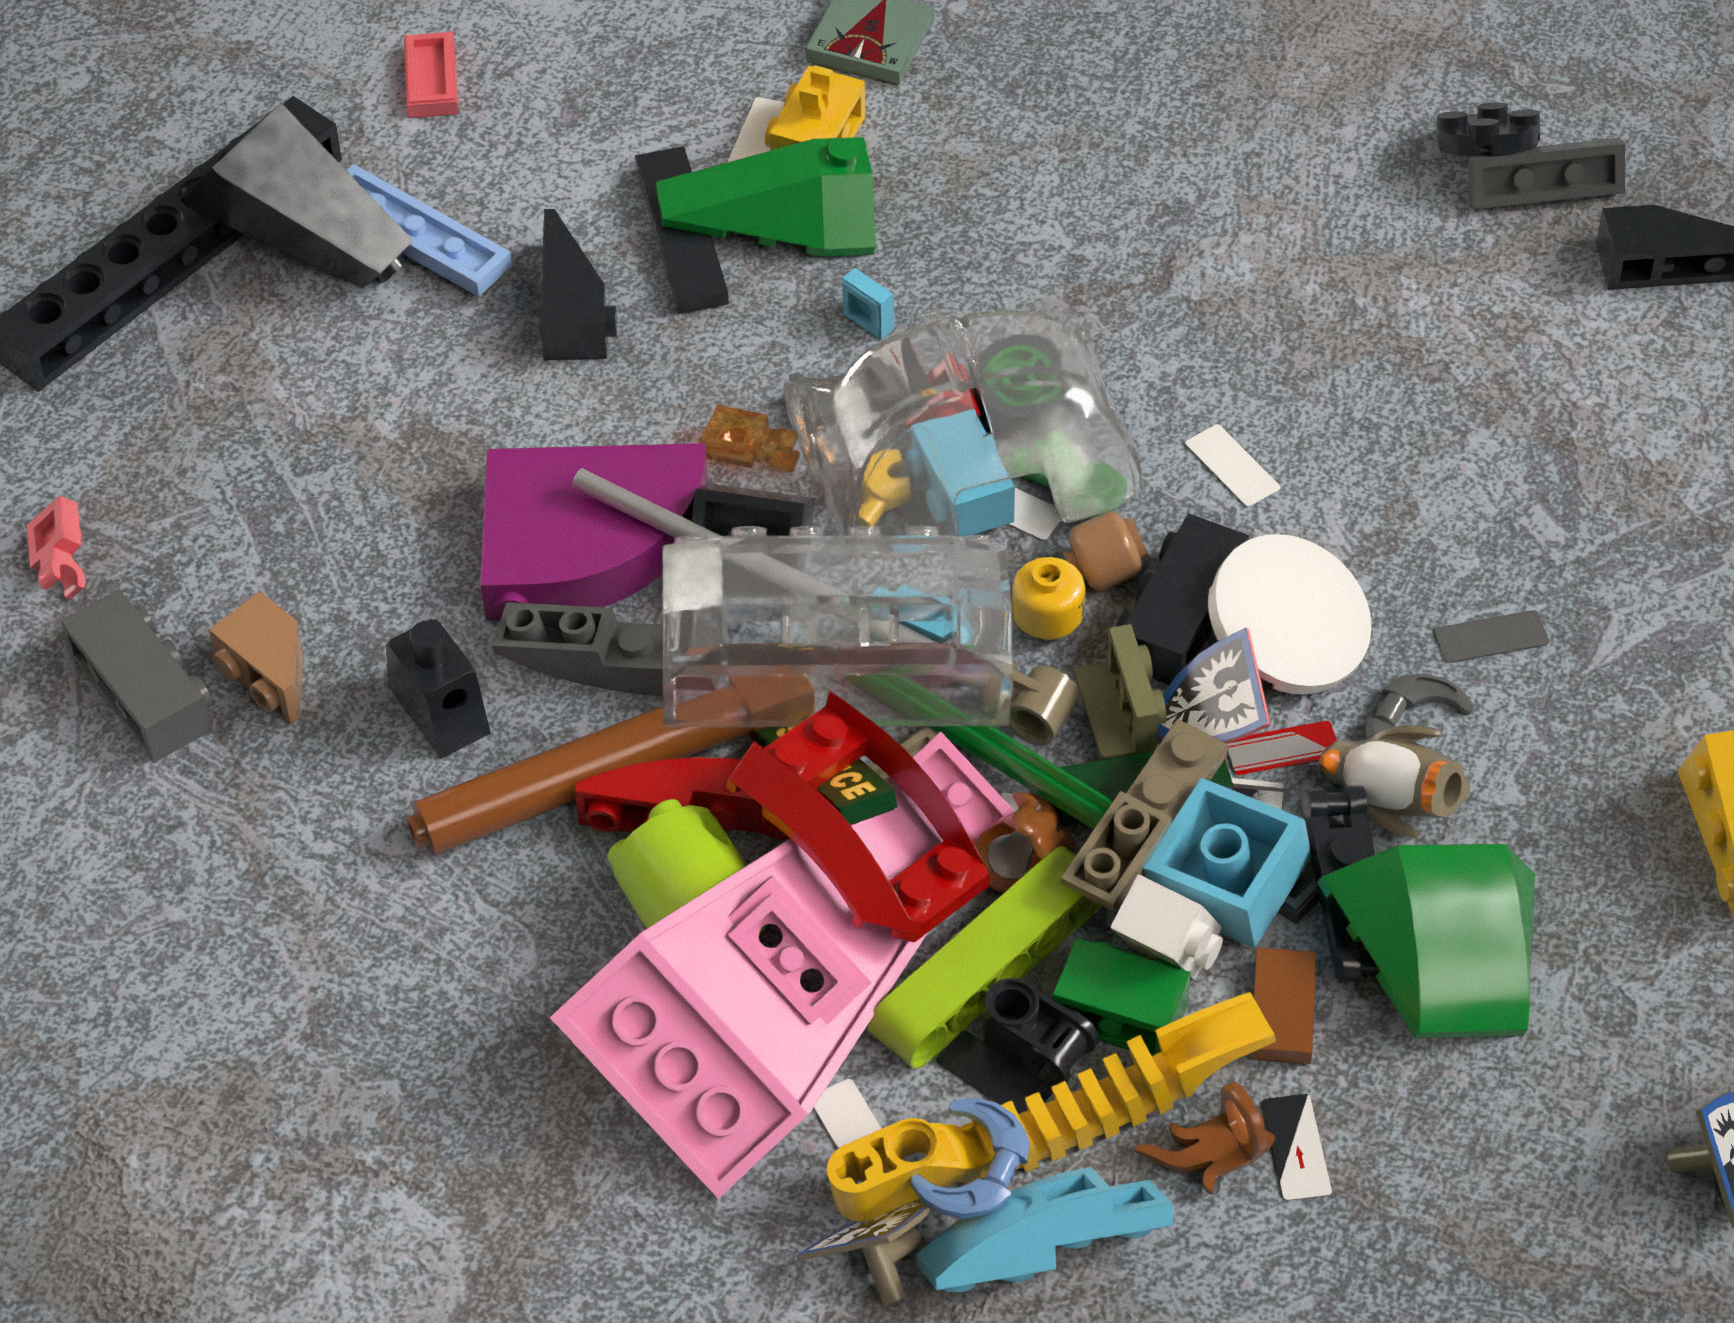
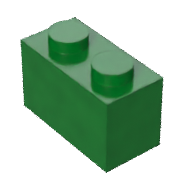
(1122, 992)

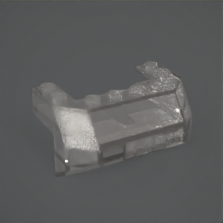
(838, 627)

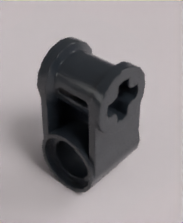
(1045, 1037)

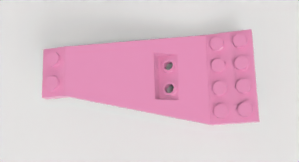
(715, 1026)

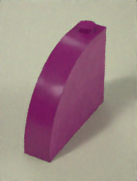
(566, 546)

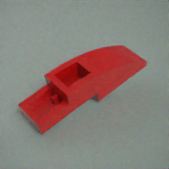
(626, 795)

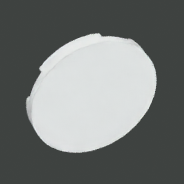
(1300, 609)

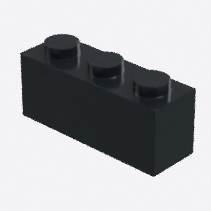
(1173, 599)

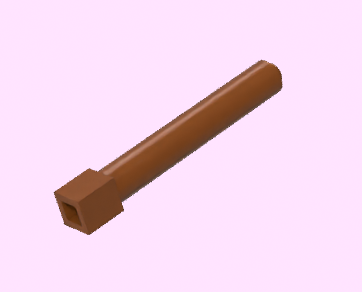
(550, 778)

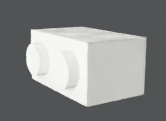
(1168, 927)

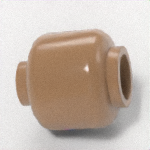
(1106, 550)

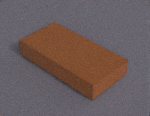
(1286, 998)

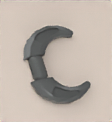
(1410, 691)

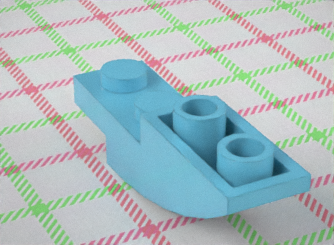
(1044, 1214)

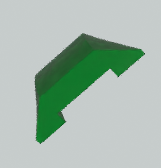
(1445, 933)

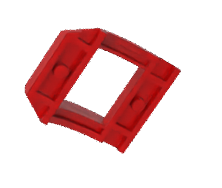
(786, 784)

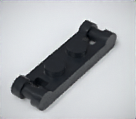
(1334, 850)

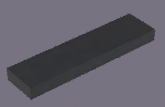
(686, 255)

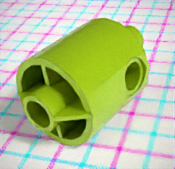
(673, 860)

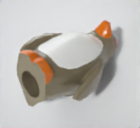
(1398, 776)

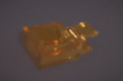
(742, 435)

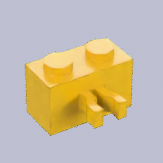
(818, 108)

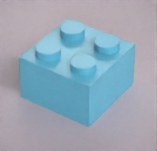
(1232, 858)

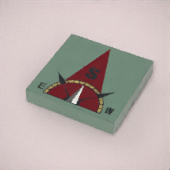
(870, 37)

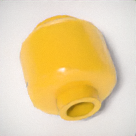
(1048, 598)

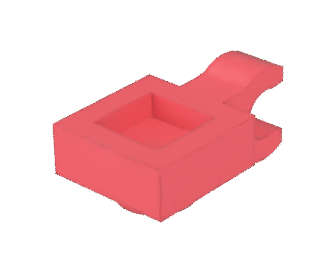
(51, 544)

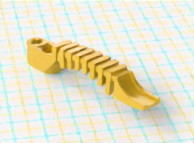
(1189, 1054)

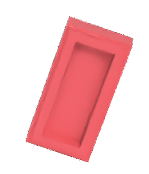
(430, 75)

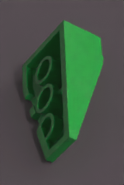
(794, 194)

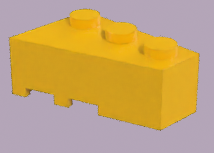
(1710, 791)

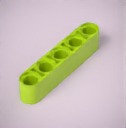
(997, 945)

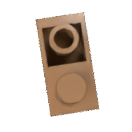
(263, 653)

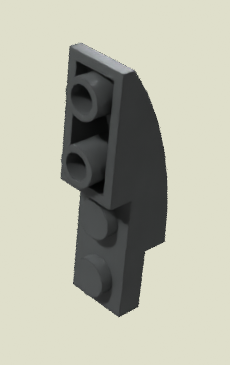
(583, 646)

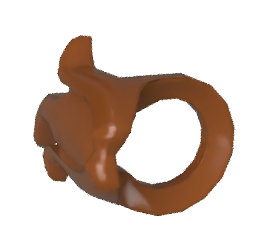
(1034, 820)
(1218, 1144)

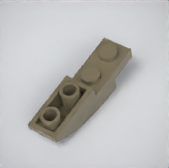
(1142, 816)

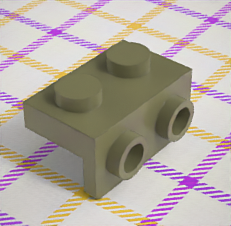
(1120, 700)

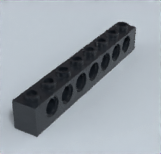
(124, 273)

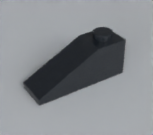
(1662, 248)
(573, 298)

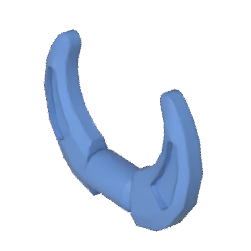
(985, 1194)

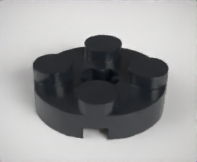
(1488, 129)

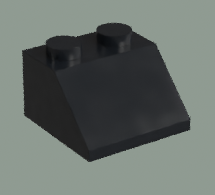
(728, 507)

